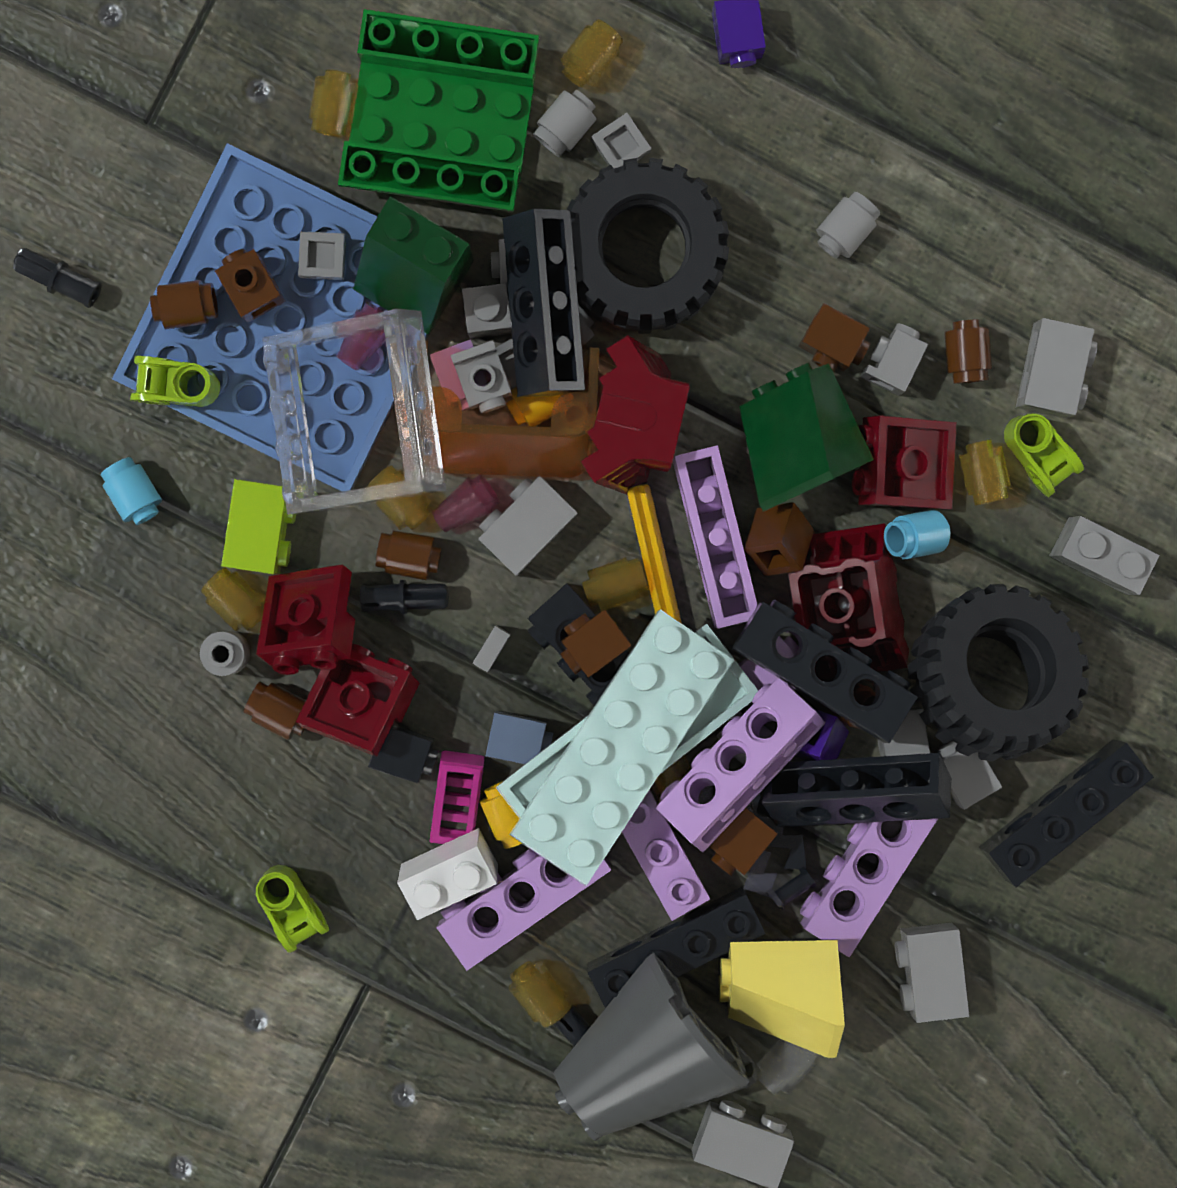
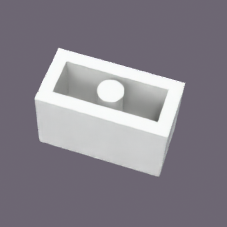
(448, 874)

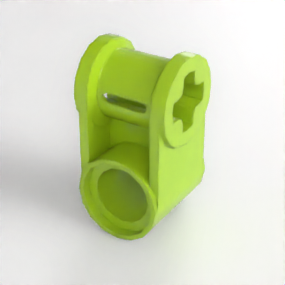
(166, 381)
(1044, 455)
(291, 910)

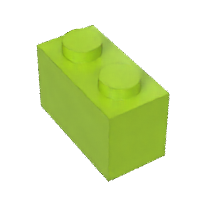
(257, 528)

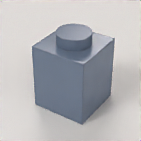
(517, 737)

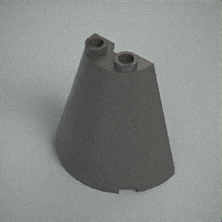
(647, 1058)

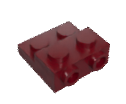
(909, 464)
(306, 620)
(359, 700)

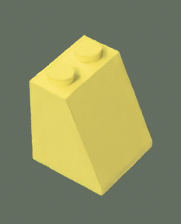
(786, 991)

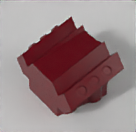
(635, 418)
(852, 595)

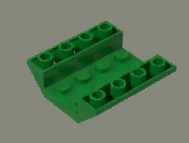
(440, 110)

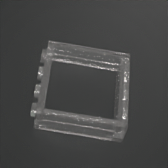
(412, 405)

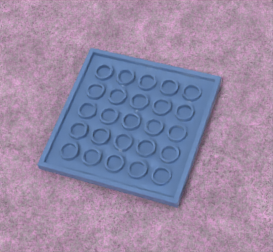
(265, 210)

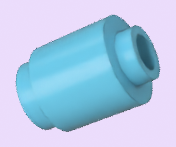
(131, 491)
(917, 534)

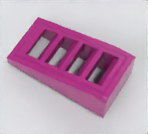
(459, 763)

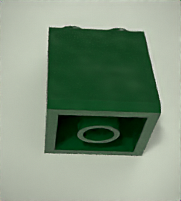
(411, 263)
(800, 434)

